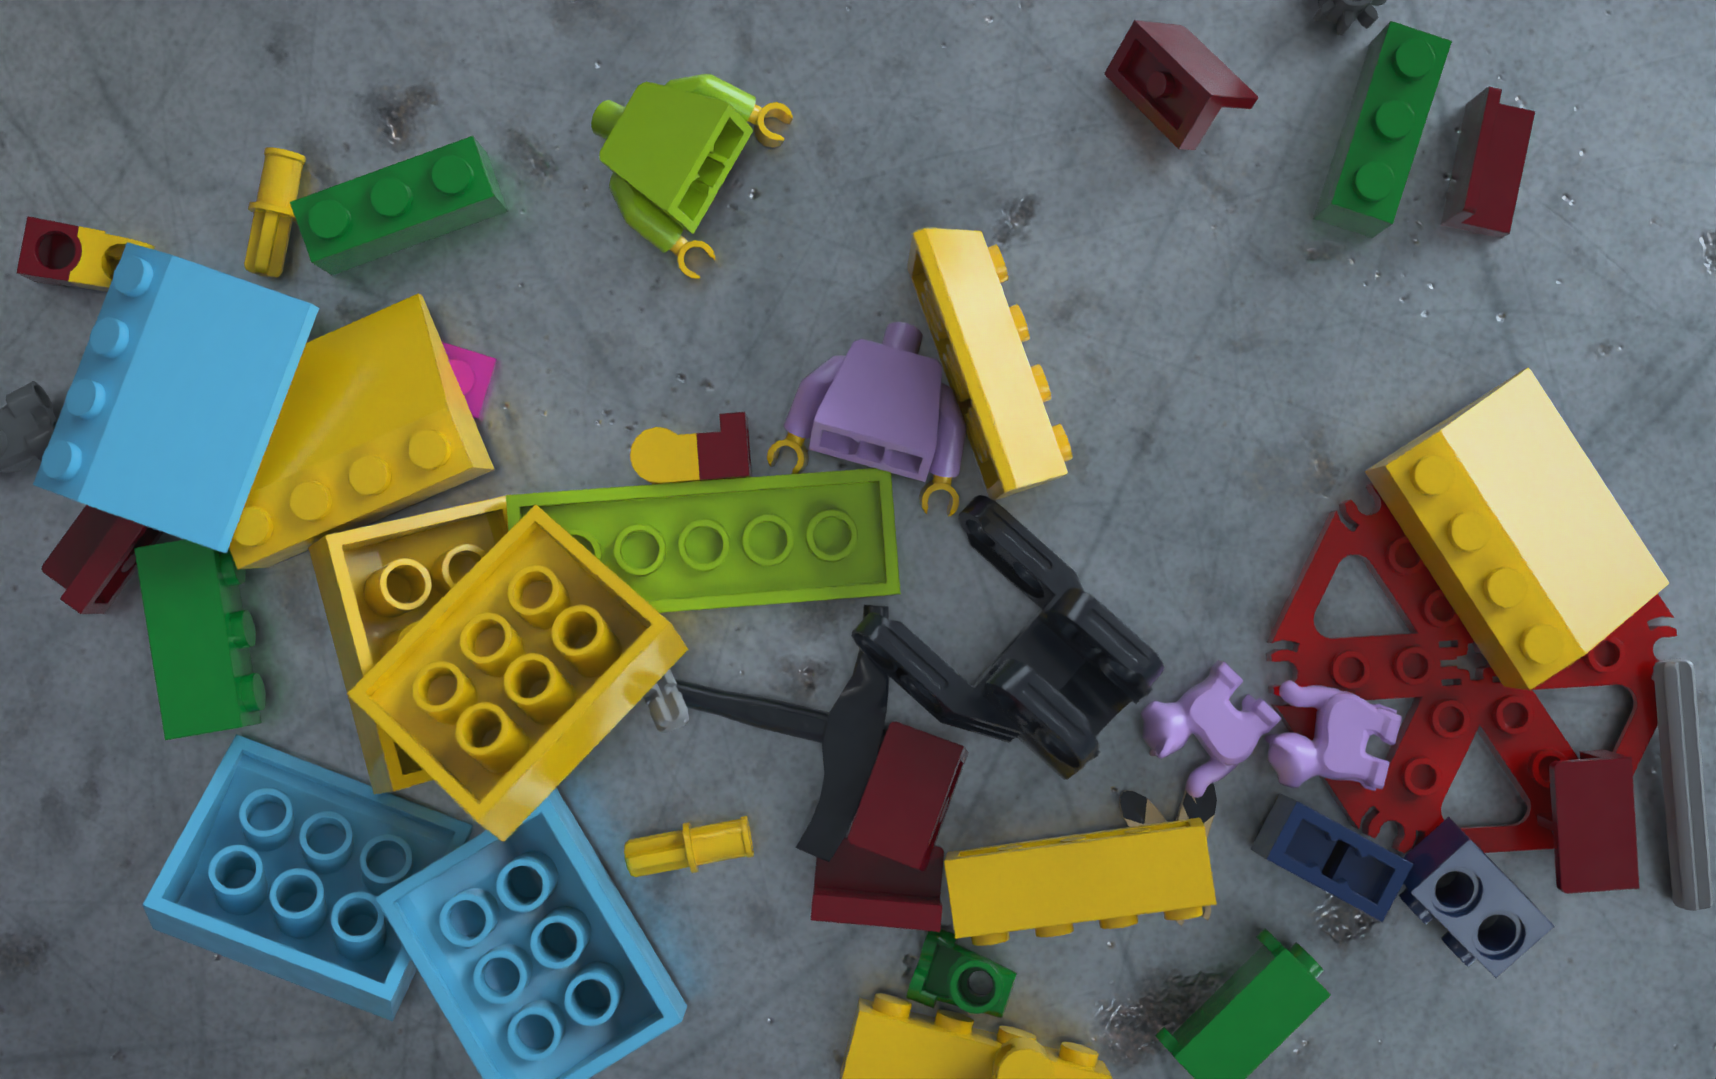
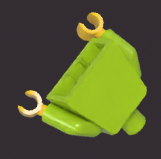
(676, 151)

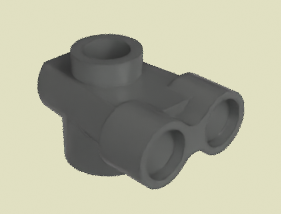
(25, 427)

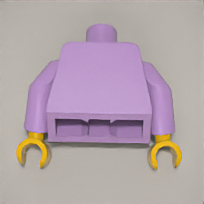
(881, 411)

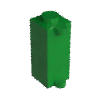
(1249, 1013)

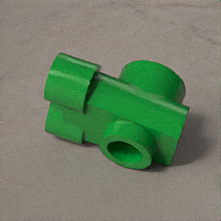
(945, 976)

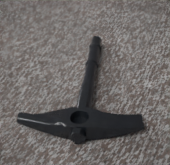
(848, 735)

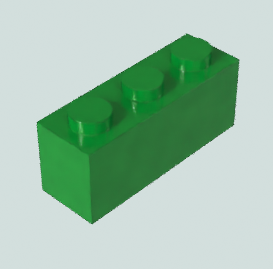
(1382, 130)
(399, 206)
(199, 639)

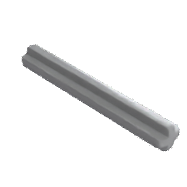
(1683, 784)

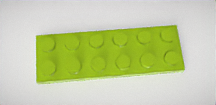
(737, 537)

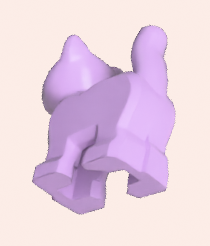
(1220, 728)
(1339, 738)

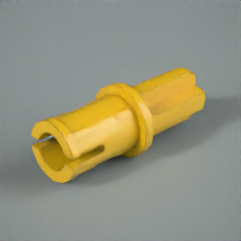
(273, 212)
(689, 847)

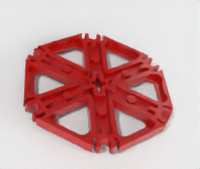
(1445, 716)

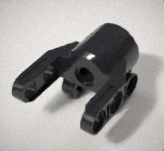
(1056, 676)

